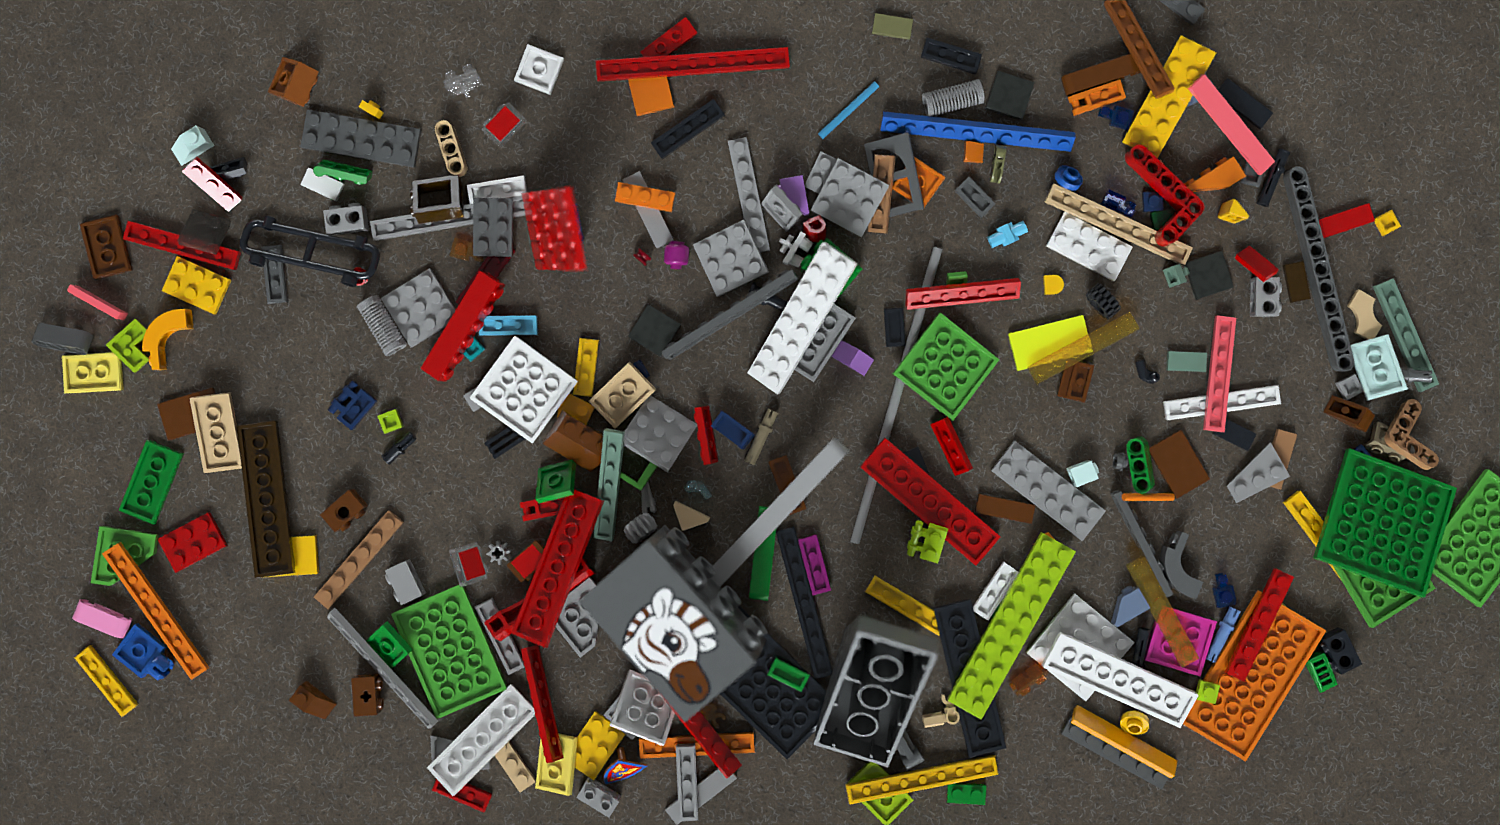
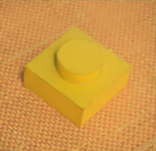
(371, 108)

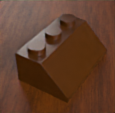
(575, 441)

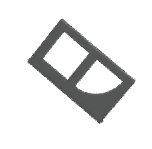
(902, 147)

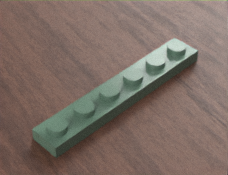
(1404, 331)
(609, 483)

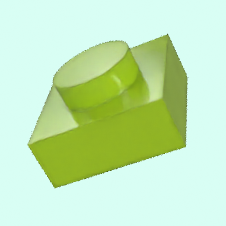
(390, 421)
(1207, 691)

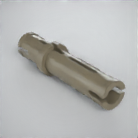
(761, 436)

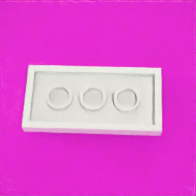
(1089, 246)

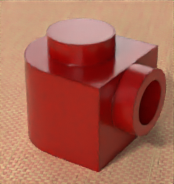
(815, 229)

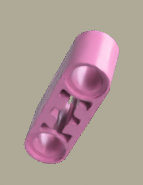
(101, 618)

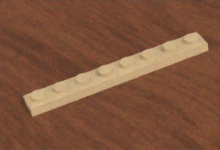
(1115, 223)

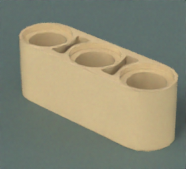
(447, 140)

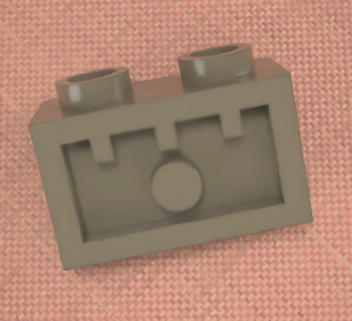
(1378, 445)

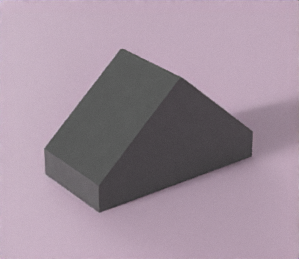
(873, 689)

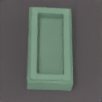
(1186, 361)

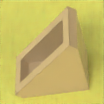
(689, 517)

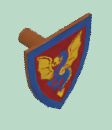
(622, 768)

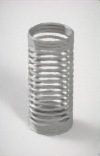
(928, 99)
(400, 342)

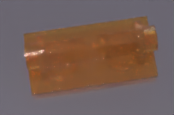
(1035, 676)

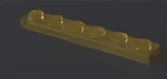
(1083, 348)
(1162, 611)

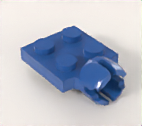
(143, 654)

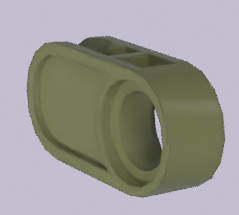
(998, 163)

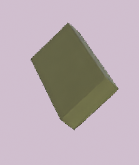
(892, 26)

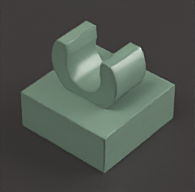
(1176, 275)

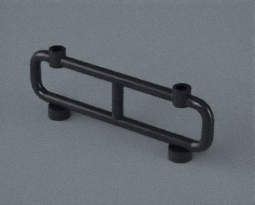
(349, 277)

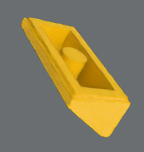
(1232, 212)

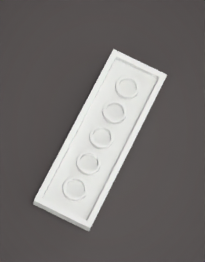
(482, 740)

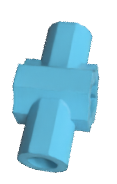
(1007, 234)

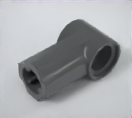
(908, 752)

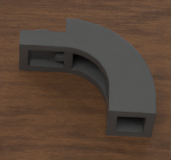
(1173, 571)

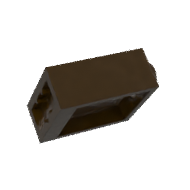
(440, 212)

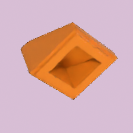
(973, 152)

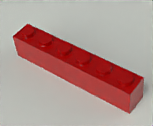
(463, 326)

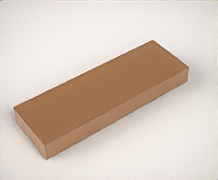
(1283, 445)

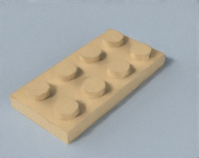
(216, 432)

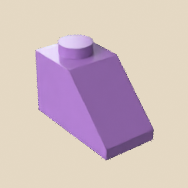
(795, 191)

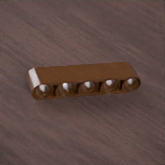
(1099, 74)

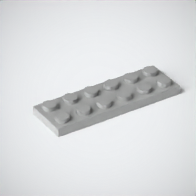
(1048, 490)

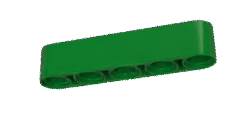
(762, 566)

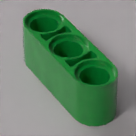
(1136, 473)

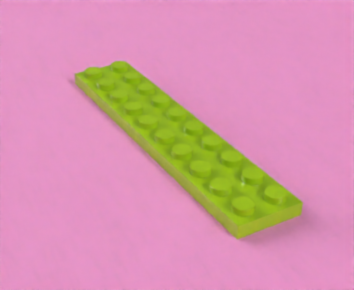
(1011, 625)

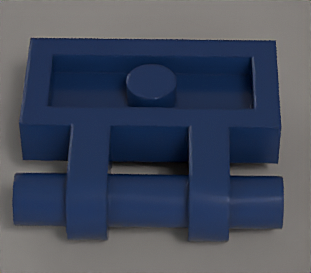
(357, 407)

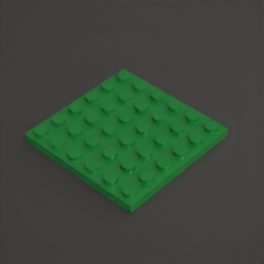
(1385, 523)

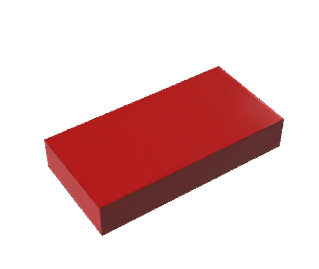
(1256, 263)

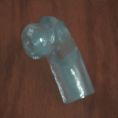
(698, 486)

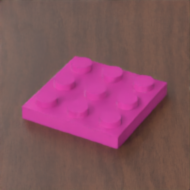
(1200, 634)

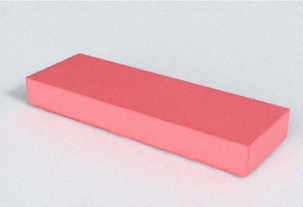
(97, 302)

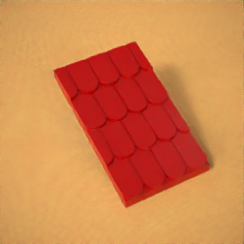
(554, 229)

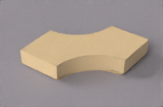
(1362, 307)

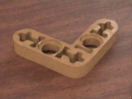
(1404, 439)

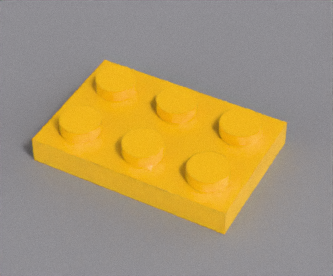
(196, 285)
(596, 745)

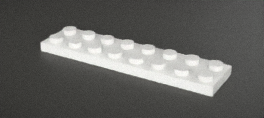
(802, 317)
(1119, 679)

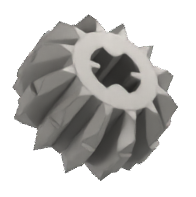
(640, 528)

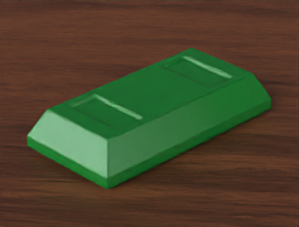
(788, 674)

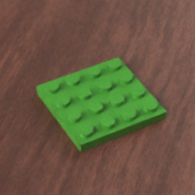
(945, 366)
(1375, 599)

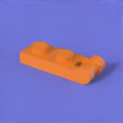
(1097, 97)

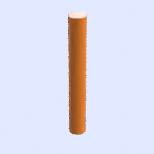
(1148, 497)

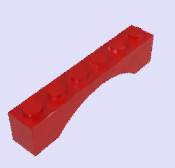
(502, 622)

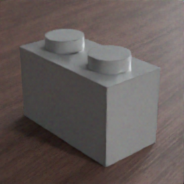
(404, 582)

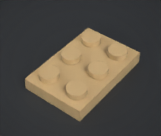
(622, 395)

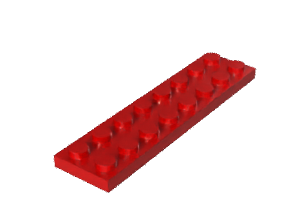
(929, 500)
(557, 568)

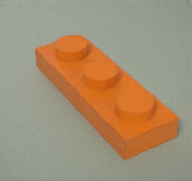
(645, 197)

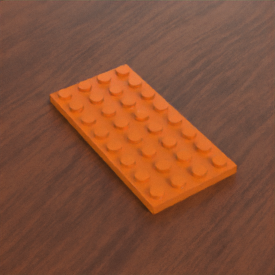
(1248, 706)

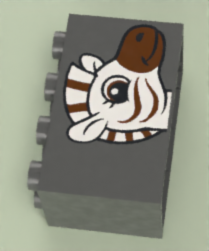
(676, 622)

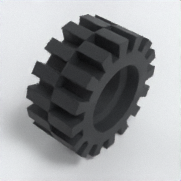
(1103, 301)

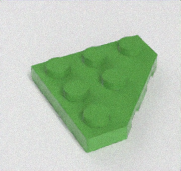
(138, 544)

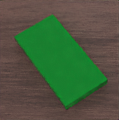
(151, 482)

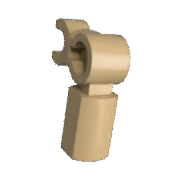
(935, 719)

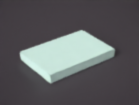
(1378, 367)

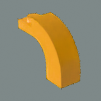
(159, 332)

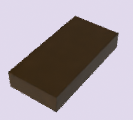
(1296, 282)

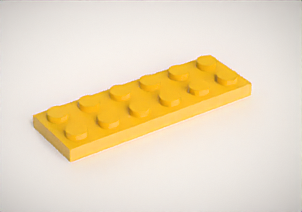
(1159, 116)

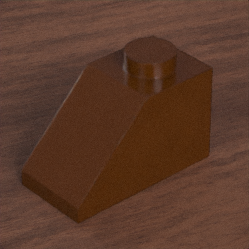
(1349, 413)
(312, 701)

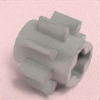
(495, 557)

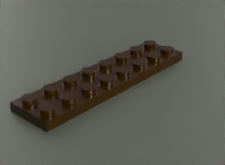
(266, 499)

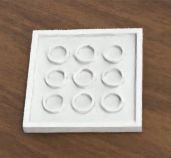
(523, 389)
(1086, 625)

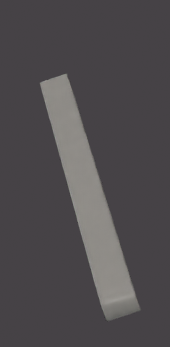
(779, 510)

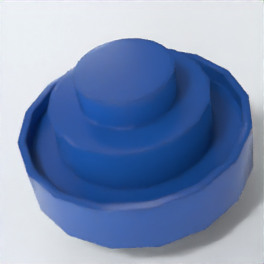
(1068, 177)

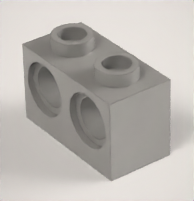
(346, 223)
(1259, 297)
(599, 796)

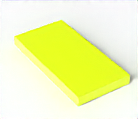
(1041, 341)

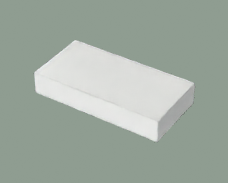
(323, 185)

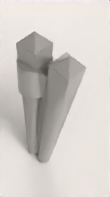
(648, 500)

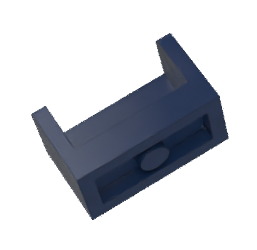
(732, 430)

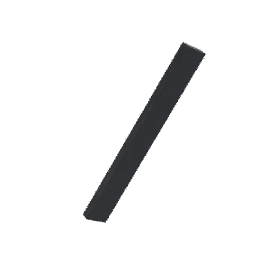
(804, 602)

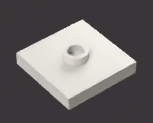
(539, 69)

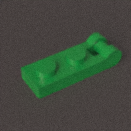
(342, 172)

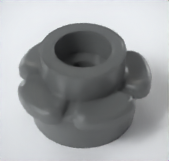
(1122, 461)

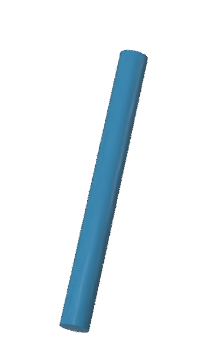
(848, 110)

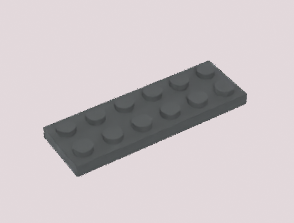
(360, 138)

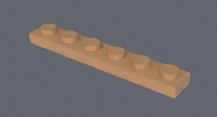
(358, 559)

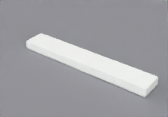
(1236, 401)

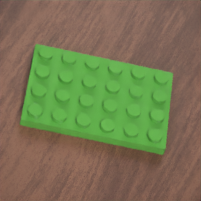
(1471, 542)
(450, 651)

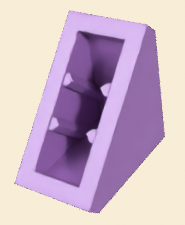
(852, 357)

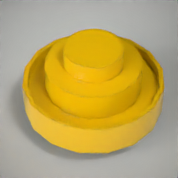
(1134, 722)

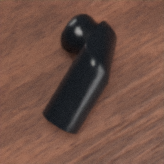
(1146, 375)

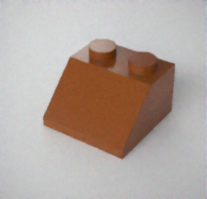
(293, 81)

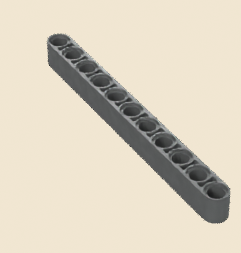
(1321, 259)

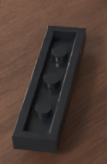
(687, 129)

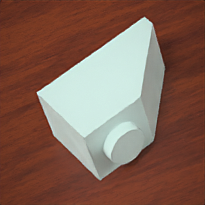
(191, 144)

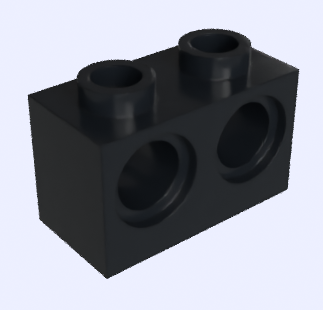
(1342, 648)

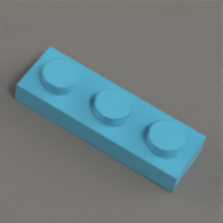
(509, 325)

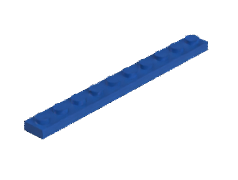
(977, 131)

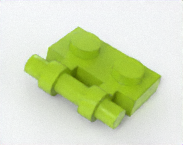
(933, 542)

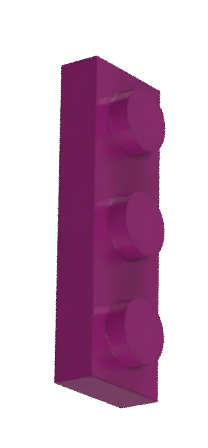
(814, 564)

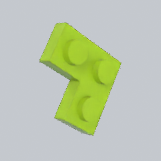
(125, 346)

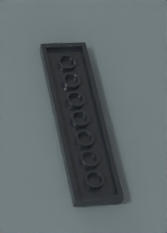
(958, 640)

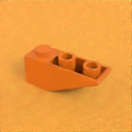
(1221, 177)

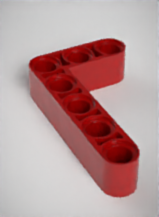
(1168, 192)

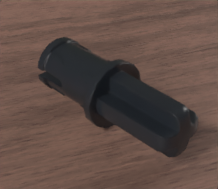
(398, 448)

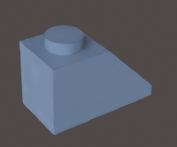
(1129, 605)

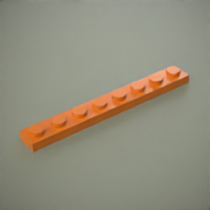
(155, 610)

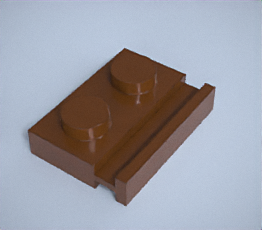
(1076, 382)

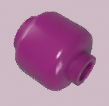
(676, 254)

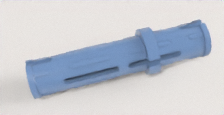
(1222, 634)

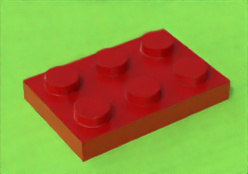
(192, 542)

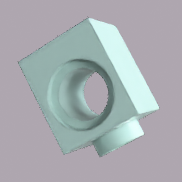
(1083, 473)

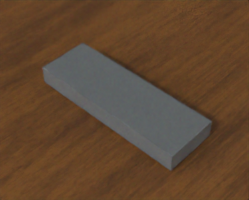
(275, 277)

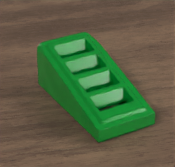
(1315, 657)

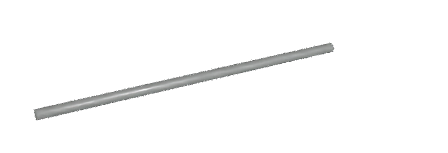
(895, 397)

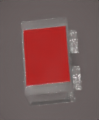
(503, 124)
(468, 564)

